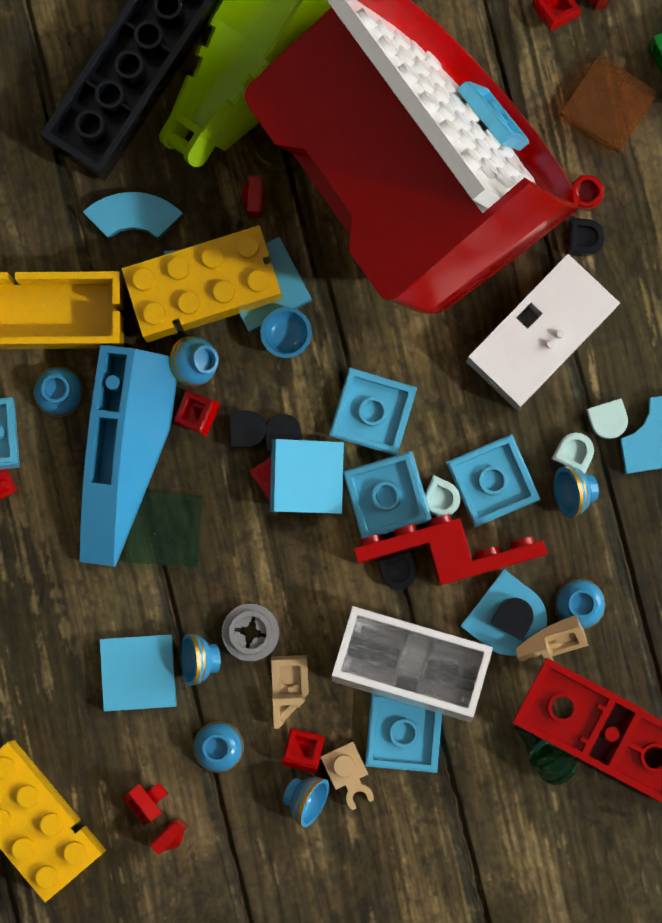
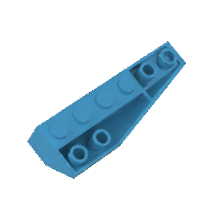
(123, 445)

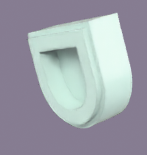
(608, 419)
(574, 451)
(442, 497)

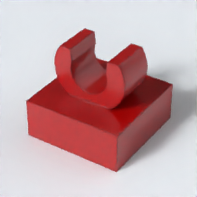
(144, 803)

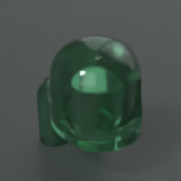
(548, 761)

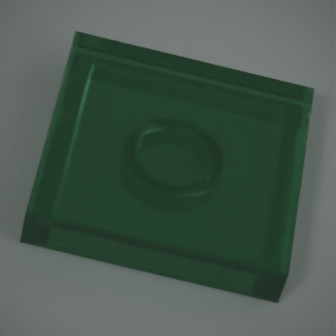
(166, 530)

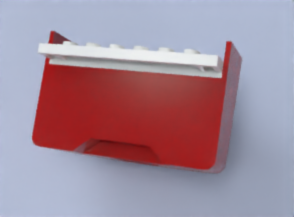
(402, 154)

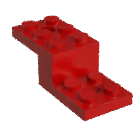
(448, 549)
(598, 731)

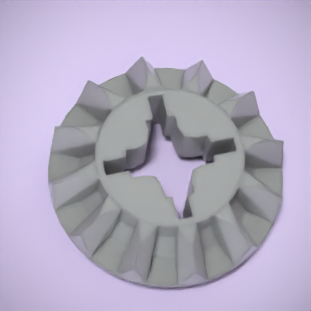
(236, 642)

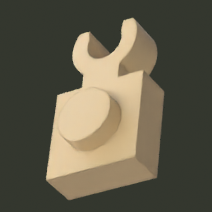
(346, 769)

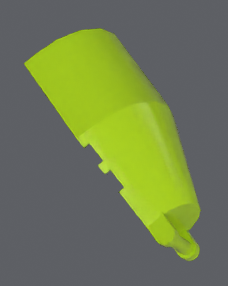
(239, 48)

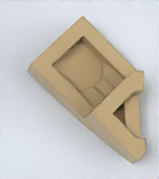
(553, 640)
(288, 685)

